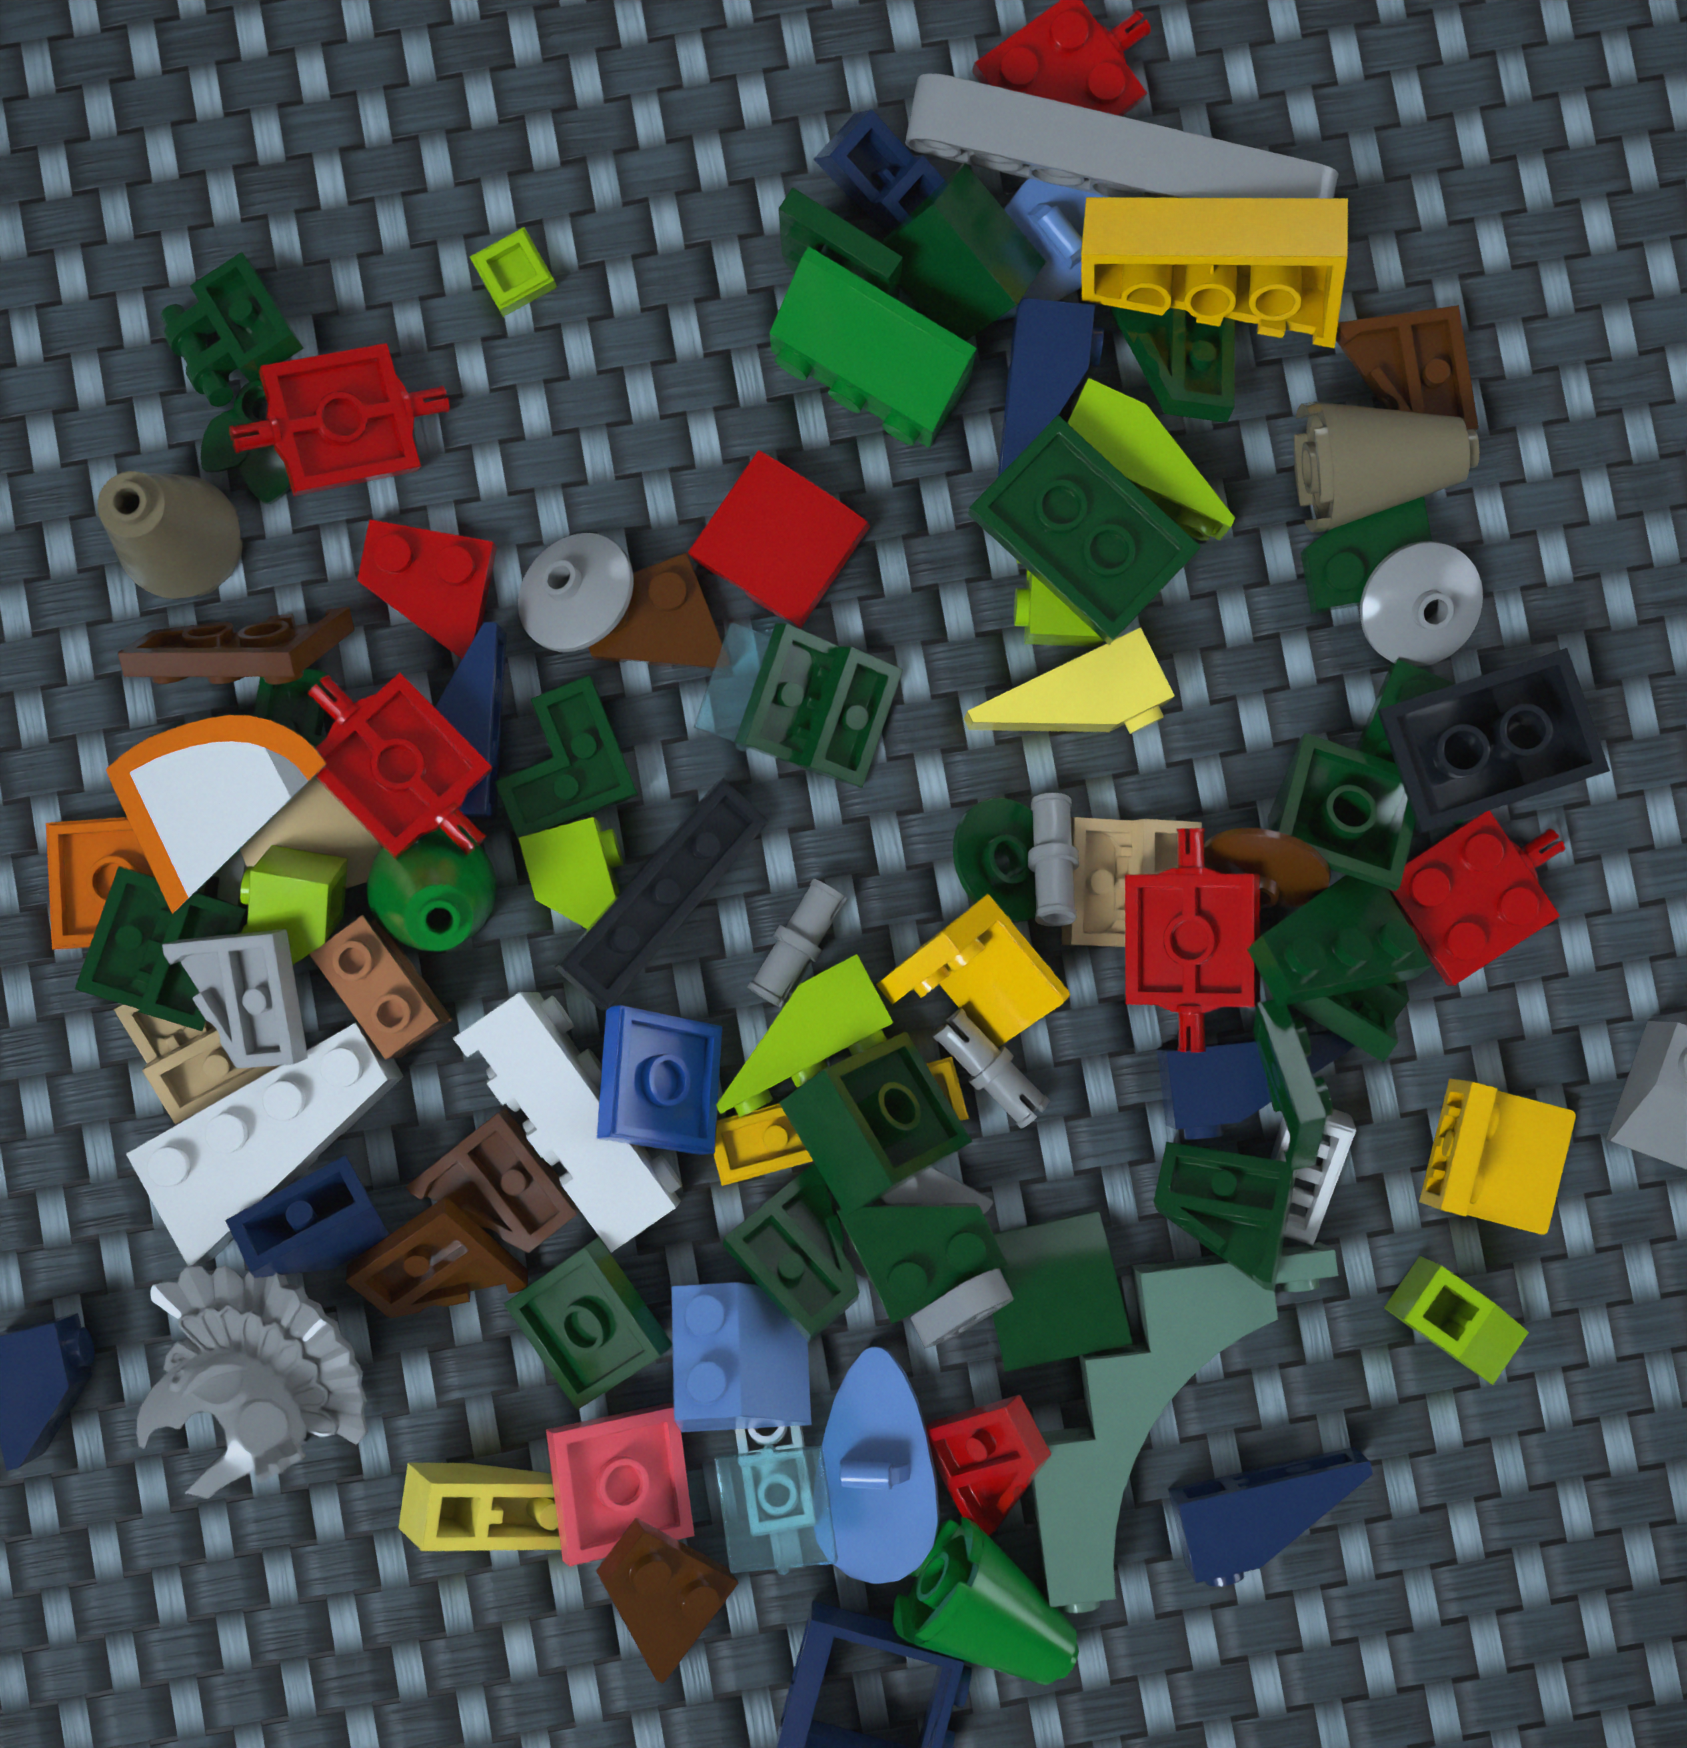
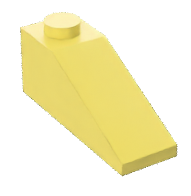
(1088, 694)
(478, 1508)

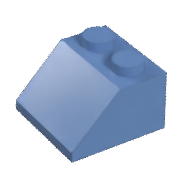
(736, 1360)

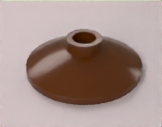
(1287, 866)

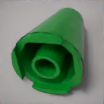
(432, 892)
(984, 1609)

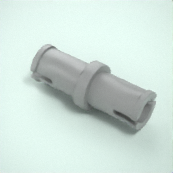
(1053, 859)
(797, 943)
(991, 1068)

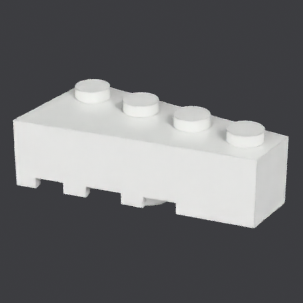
(559, 1091)
(258, 1139)

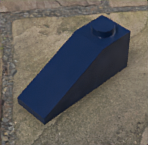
(1047, 367)
(475, 710)
(1226, 1082)
(1253, 1515)

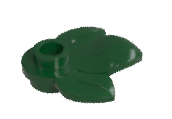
(259, 467)

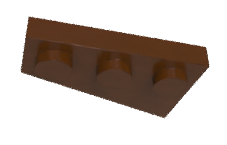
(213, 650)

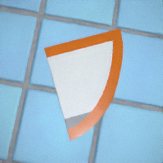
(206, 792)

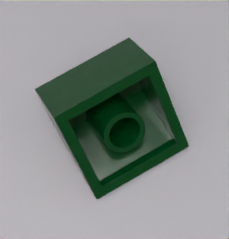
(874, 1122)

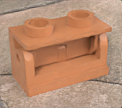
(381, 987)

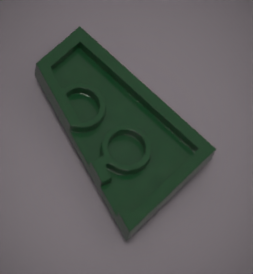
(1339, 945)

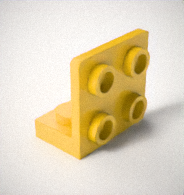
(985, 972)
(1497, 1156)

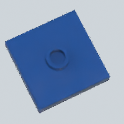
(659, 1081)

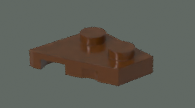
(433, 1263)

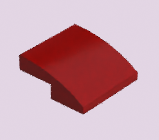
(779, 539)

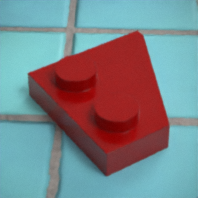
(430, 579)
(988, 1458)

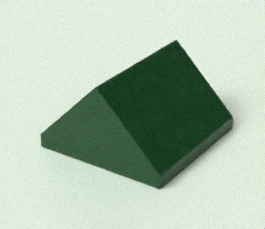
(963, 256)
(1347, 810)

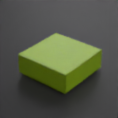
(513, 271)

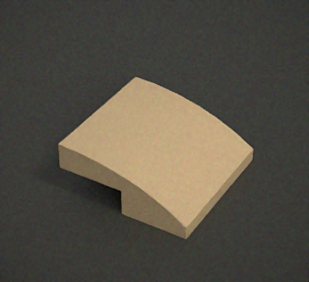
(319, 825)
(1106, 855)
(185, 1064)

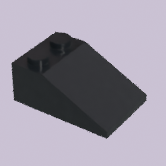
(1493, 740)

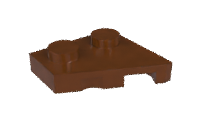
(1413, 361)
(664, 621)
(500, 1184)
(663, 1593)

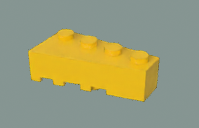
(1220, 259)

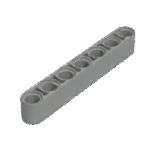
(1095, 148)

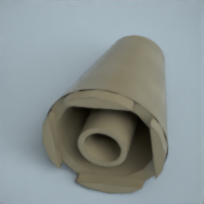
(1375, 459)
(171, 532)

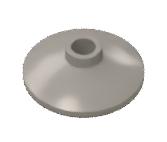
(1402, 588)
(586, 607)

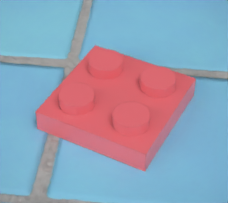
(618, 1472)

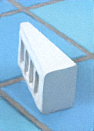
(1341, 1132)

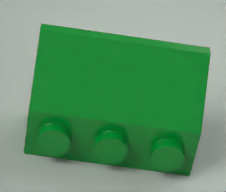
(870, 350)

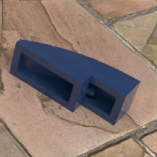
(878, 170)

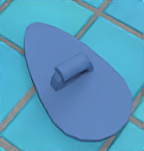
(1054, 225)
(880, 1472)

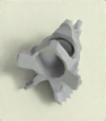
(260, 1365)

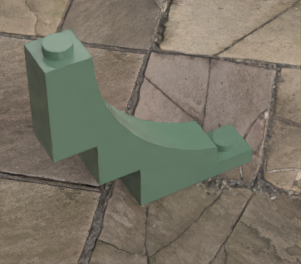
(1185, 1319)

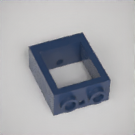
(822, 1625)

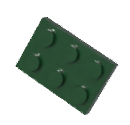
(1083, 529)

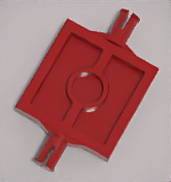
(1069, 60)
(339, 419)
(398, 765)
(1475, 895)
(1191, 939)

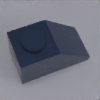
(309, 1224)
(40, 1382)

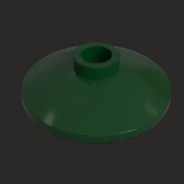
(993, 856)

